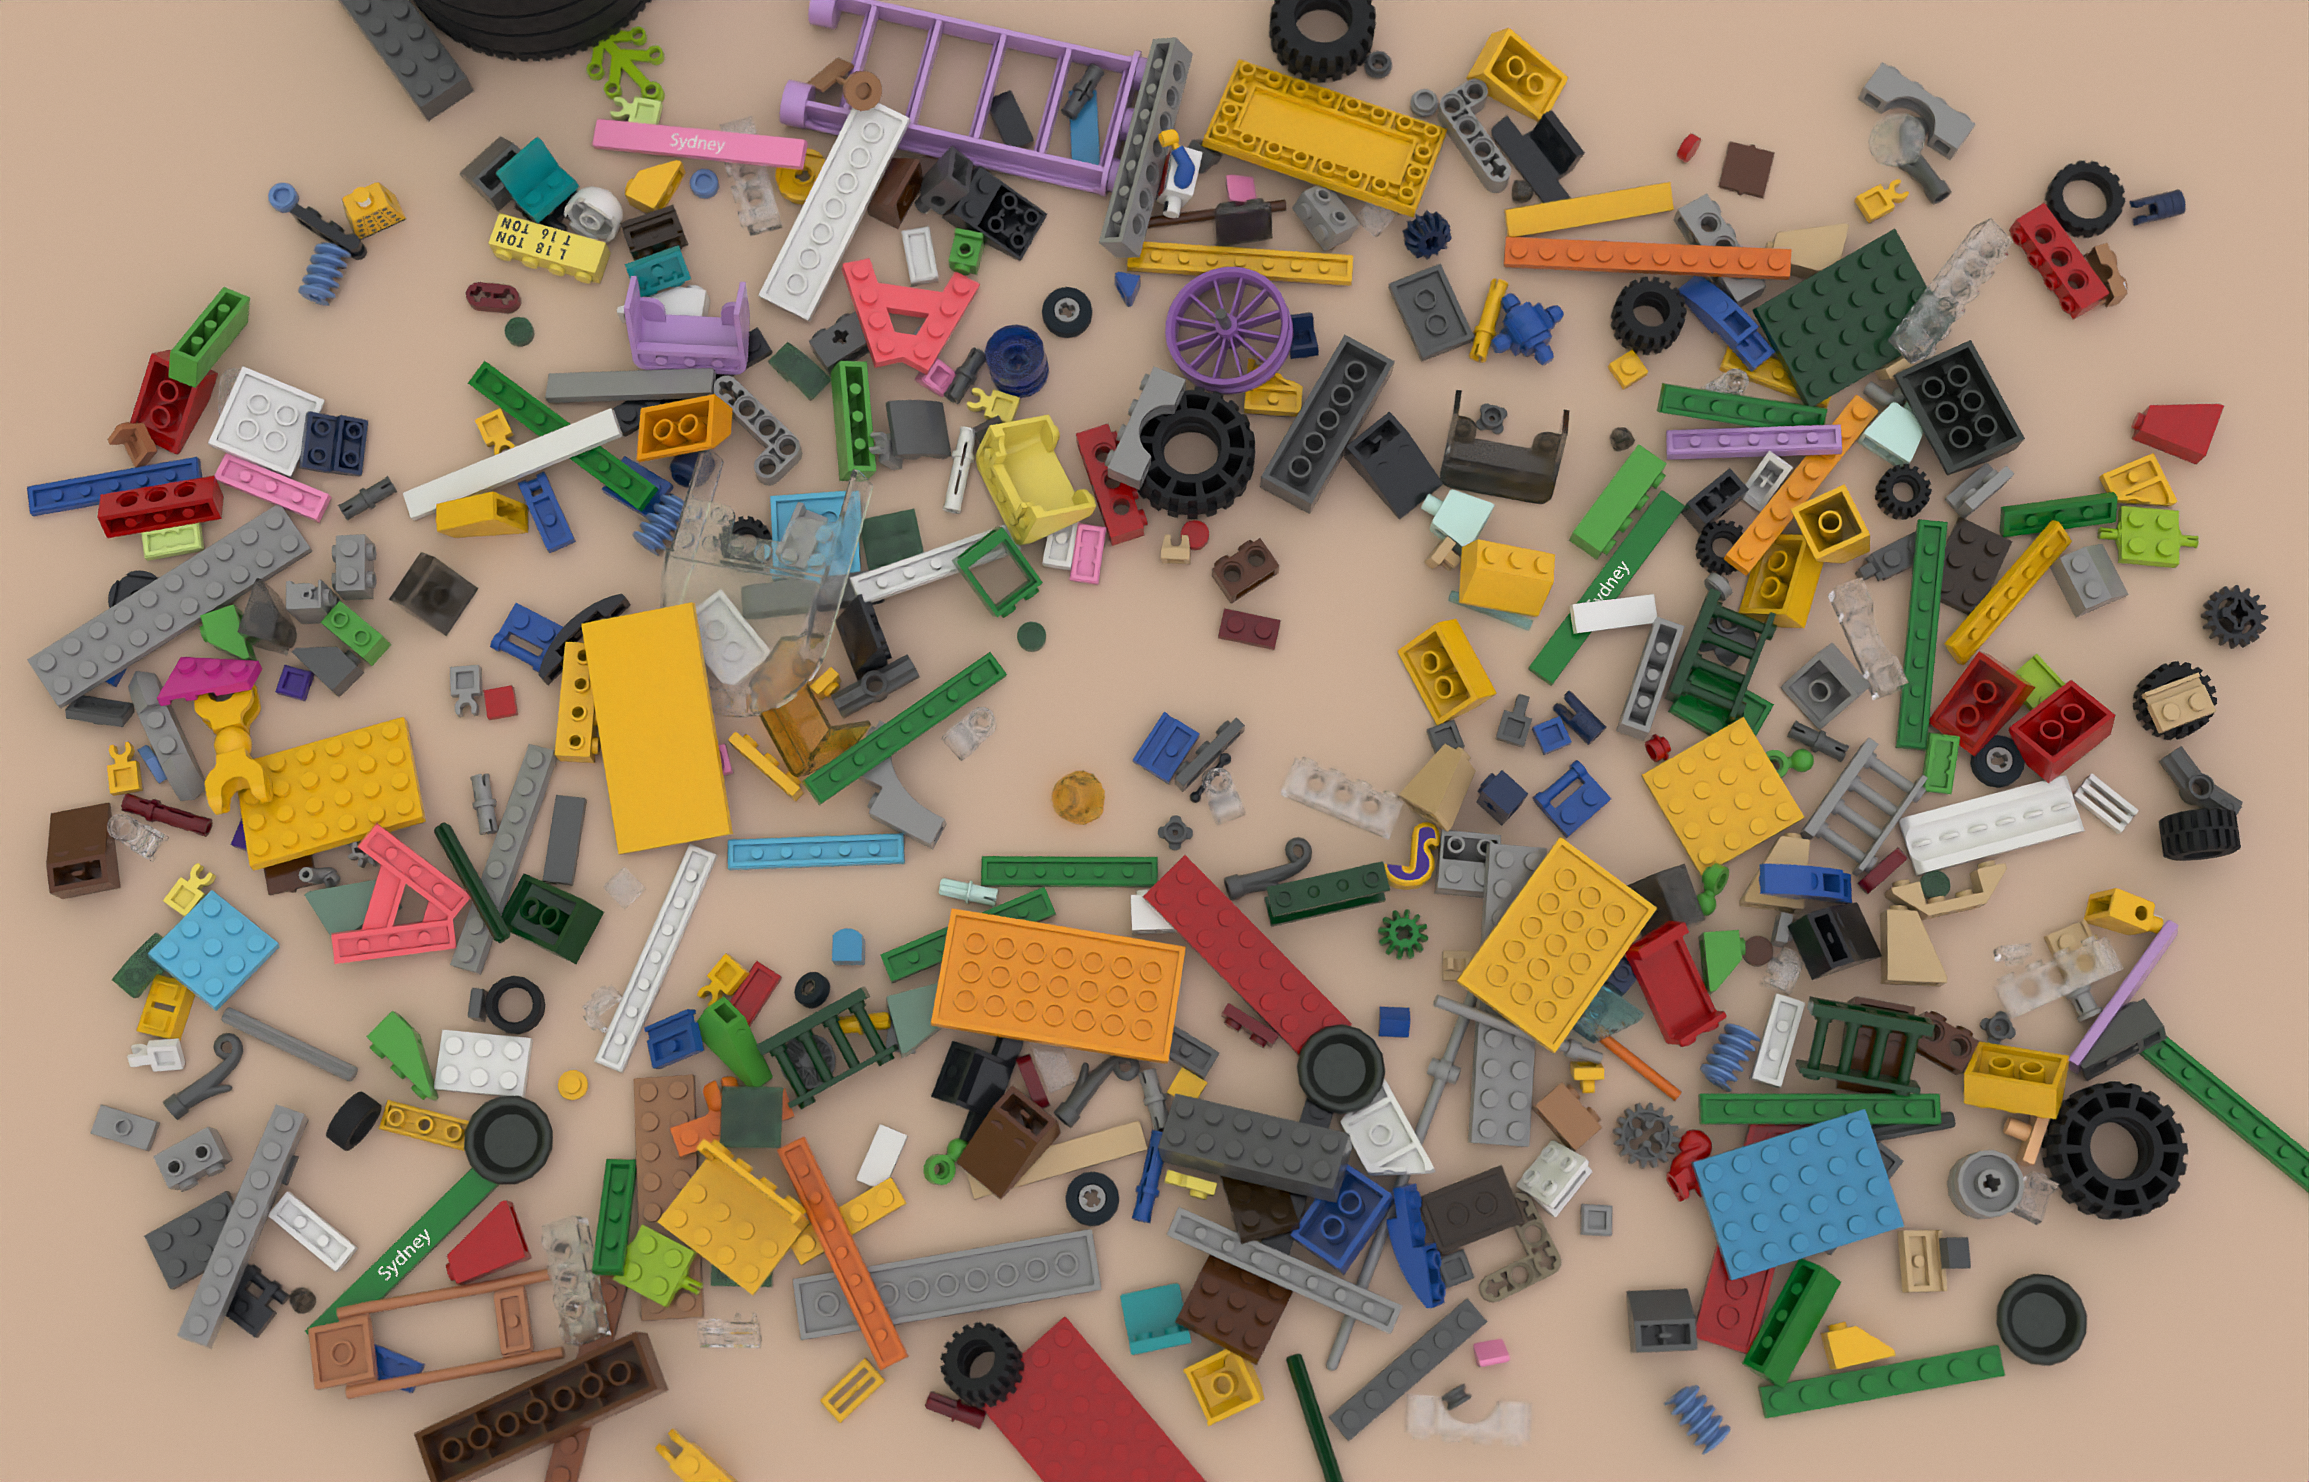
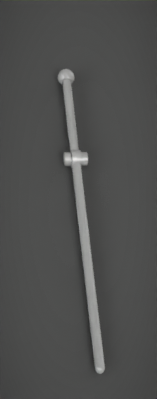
(1444, 1072)

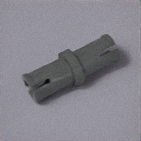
(1082, 91)
(965, 375)
(367, 498)
(1818, 741)

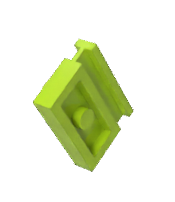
(2040, 676)

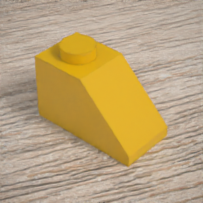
(654, 186)
(1852, 1346)

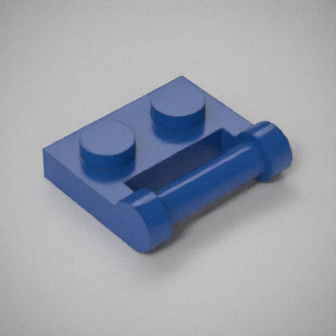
(530, 628)
(1578, 806)

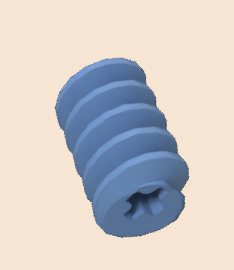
(322, 272)
(660, 523)
(1727, 1055)
(1698, 1417)

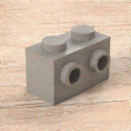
(1325, 216)
(354, 567)
(193, 1159)

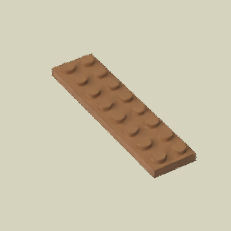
(662, 1174)

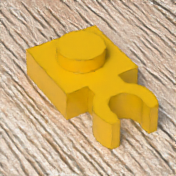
(1878, 201)
(495, 430)
(125, 774)
(725, 978)

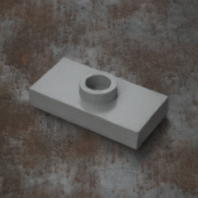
(125, 1127)

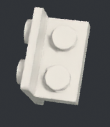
(1555, 1177)

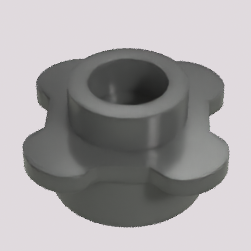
(1488, 411)
(1167, 832)
(2001, 1020)

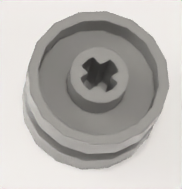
(2003, 1182)

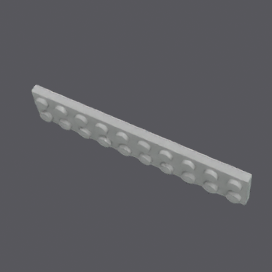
(168, 606)
(1500, 1059)
(956, 1282)

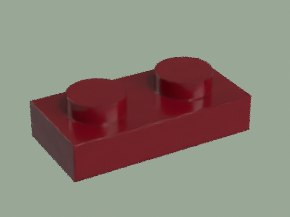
(1249, 629)
(1239, 1020)

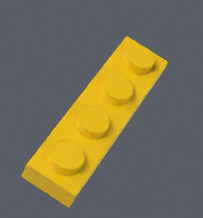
(858, 1215)

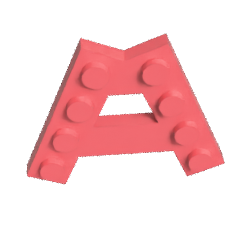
(876, 300)
(378, 934)

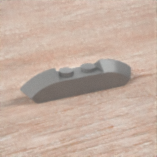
(166, 737)

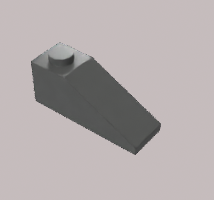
(2127, 1035)

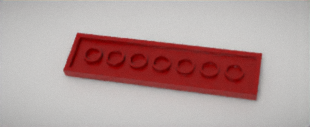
(1242, 954)
(1734, 1308)

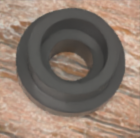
(1381, 58)

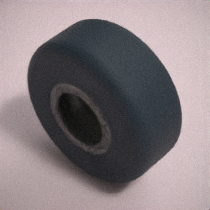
(817, 995)

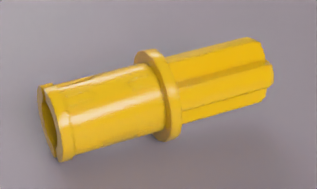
(851, 1025)

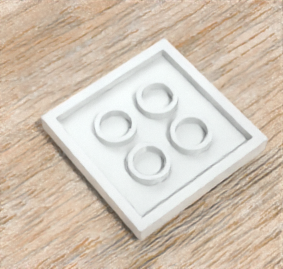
(264, 422)

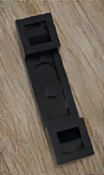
(572, 632)

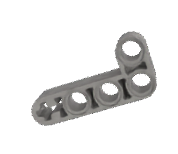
(1479, 139)
(754, 424)

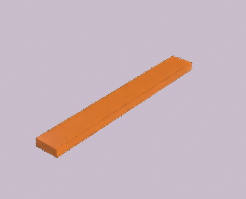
(842, 1253)

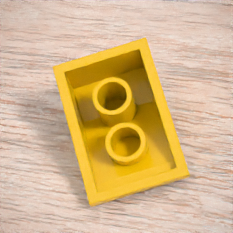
(1518, 74)

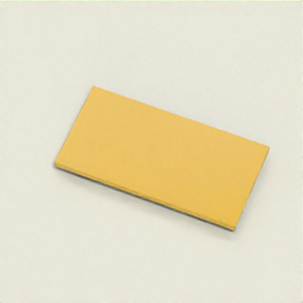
(1325, 138)
(657, 728)

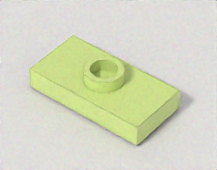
(172, 541)

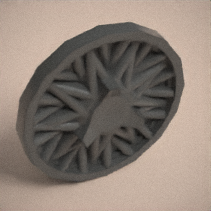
(804, 1064)

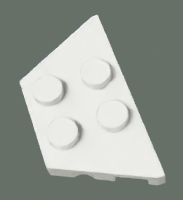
(1386, 1138)

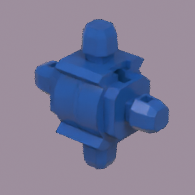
(1527, 329)

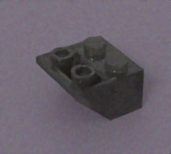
(1242, 223)

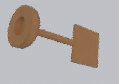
(861, 89)

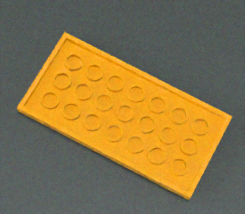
(1058, 986)

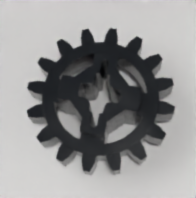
(2243, 608)

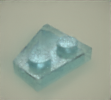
(1606, 1016)

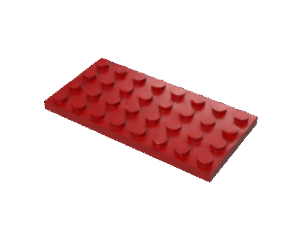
(1081, 1421)

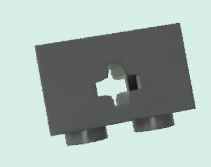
(830, 352)

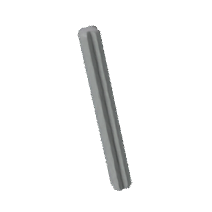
(289, 1044)

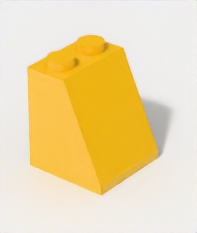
(1833, 526)

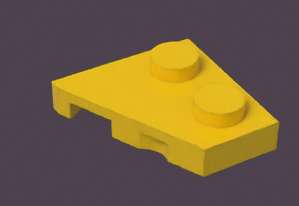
(1273, 397)
(2139, 483)

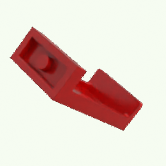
(1673, 984)

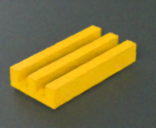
(833, 1408)

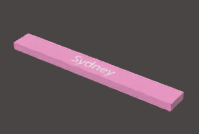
(700, 144)

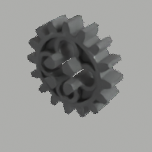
(1644, 1153)

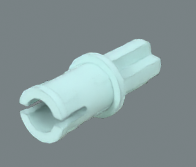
(968, 891)

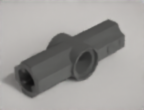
(857, 694)

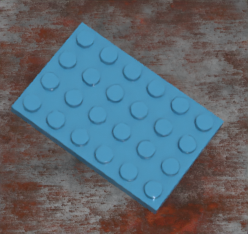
(1797, 1194)

